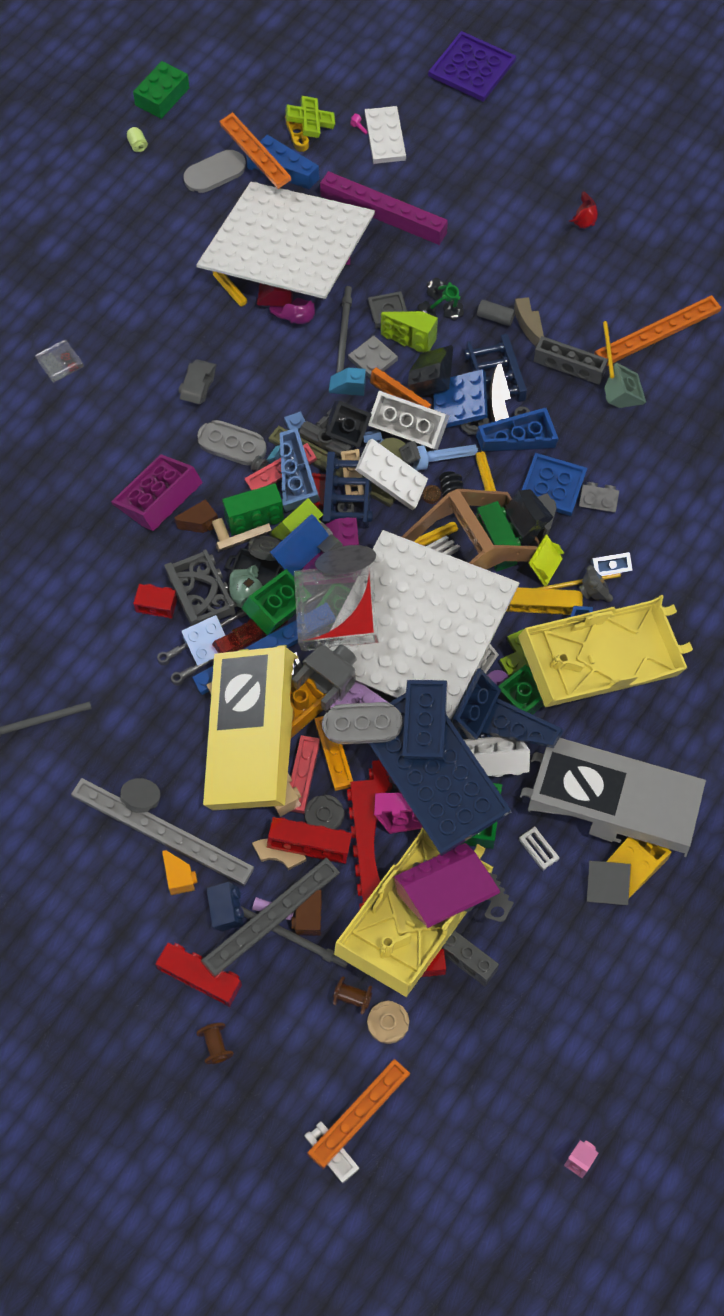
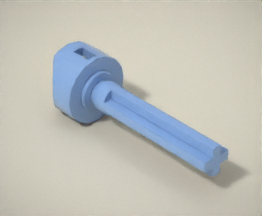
(442, 454)

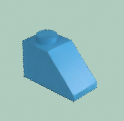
(348, 381)

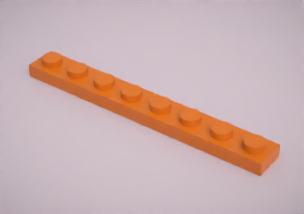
(661, 329)

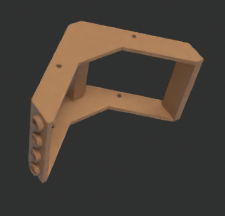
(458, 503)

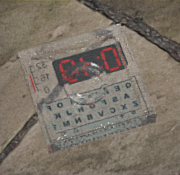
(59, 360)

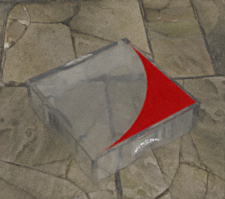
(335, 608)

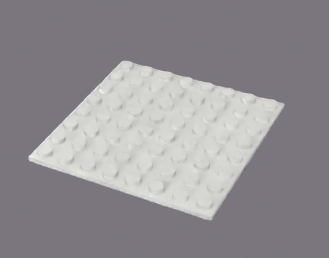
(286, 239)
(430, 619)

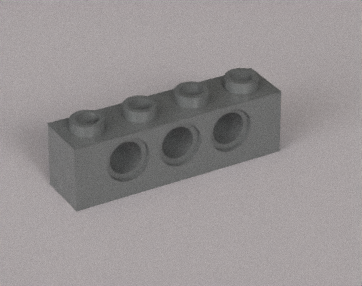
(570, 360)
(470, 958)

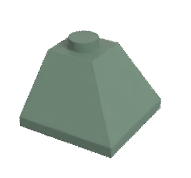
(624, 388)

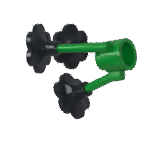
(448, 293)

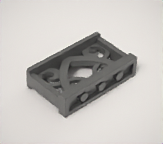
(177, 578)

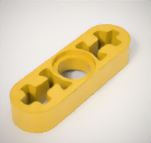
(296, 136)

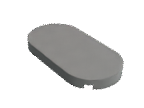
(214, 171)
(231, 442)
(362, 723)

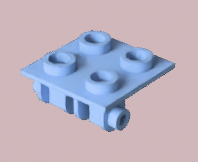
(201, 637)

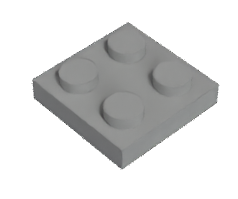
(372, 355)

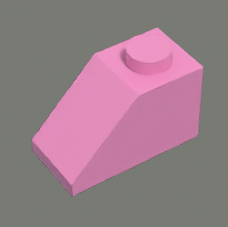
(581, 1158)

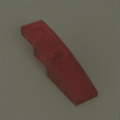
(240, 637)

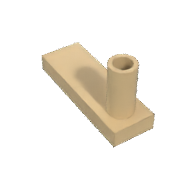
(226, 542)

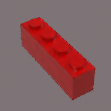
(309, 840)
(190, 971)

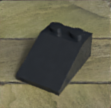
(431, 372)

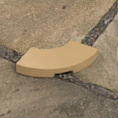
(289, 859)

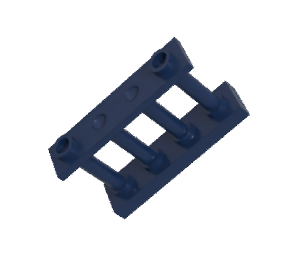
(509, 360)
(332, 498)

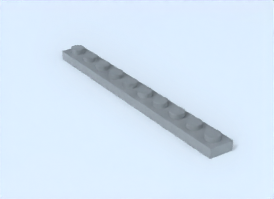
(164, 832)

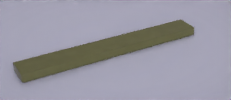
(321, 463)

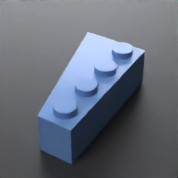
(296, 472)

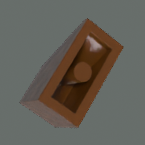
(197, 518)
(308, 916)

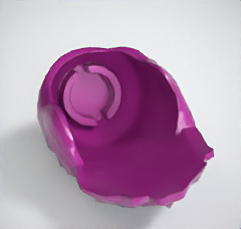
(298, 312)

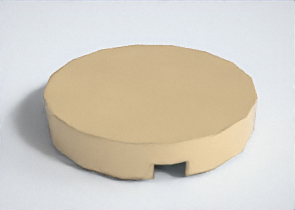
(388, 1022)

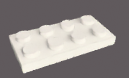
(385, 134)
(391, 474)

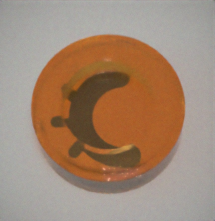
(431, 494)

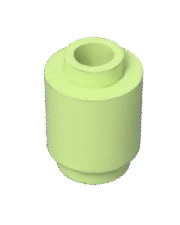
(136, 139)

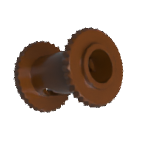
(352, 995)
(215, 1043)

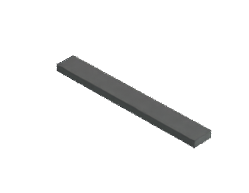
(269, 917)

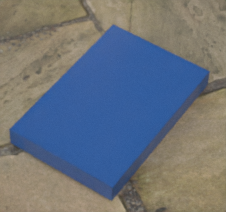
(300, 545)

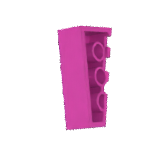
(395, 813)

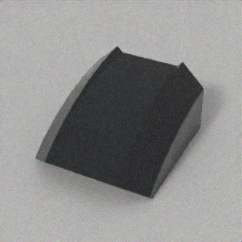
(527, 515)

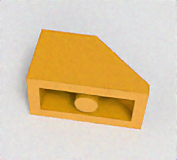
(178, 874)

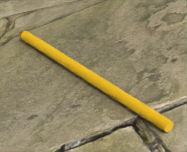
(608, 348)
(576, 582)

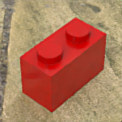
(155, 600)

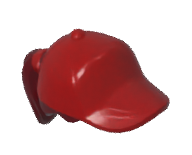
(586, 213)

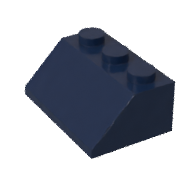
(476, 706)

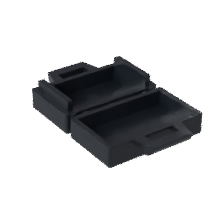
(244, 560)

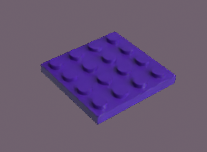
(472, 66)

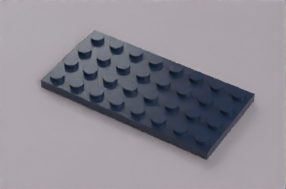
(448, 795)

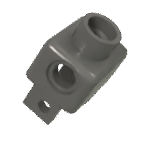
(330, 672)

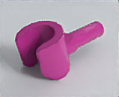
(355, 121)

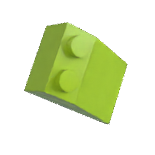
(294, 519)

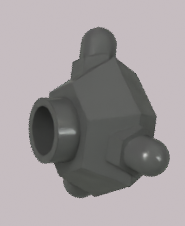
(595, 586)

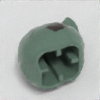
(243, 584)

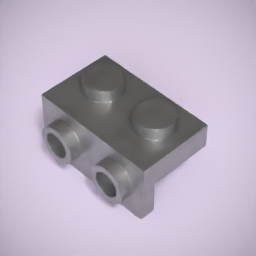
(598, 497)

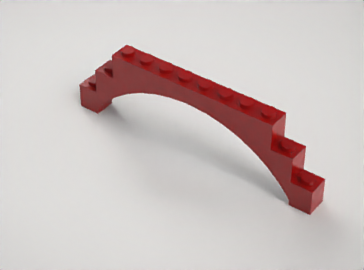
(365, 822)

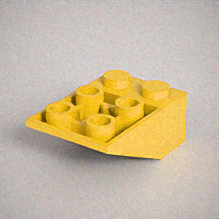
(644, 860)

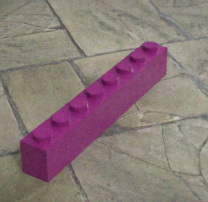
(386, 208)

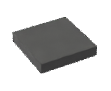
(385, 303)
(608, 882)

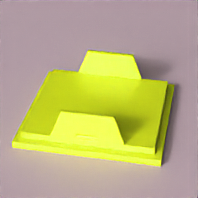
(546, 559)

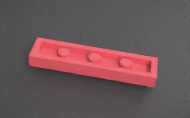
(272, 473)
(304, 768)

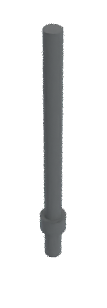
(346, 303)
(45, 718)
(328, 955)

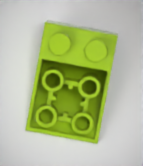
(410, 329)

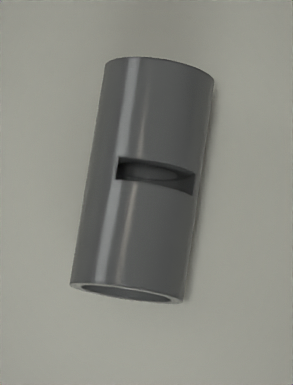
(496, 312)

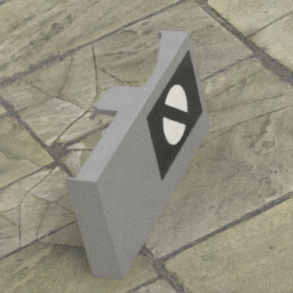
(617, 795)

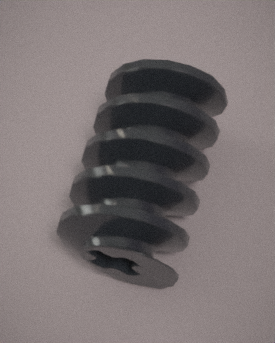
(449, 482)

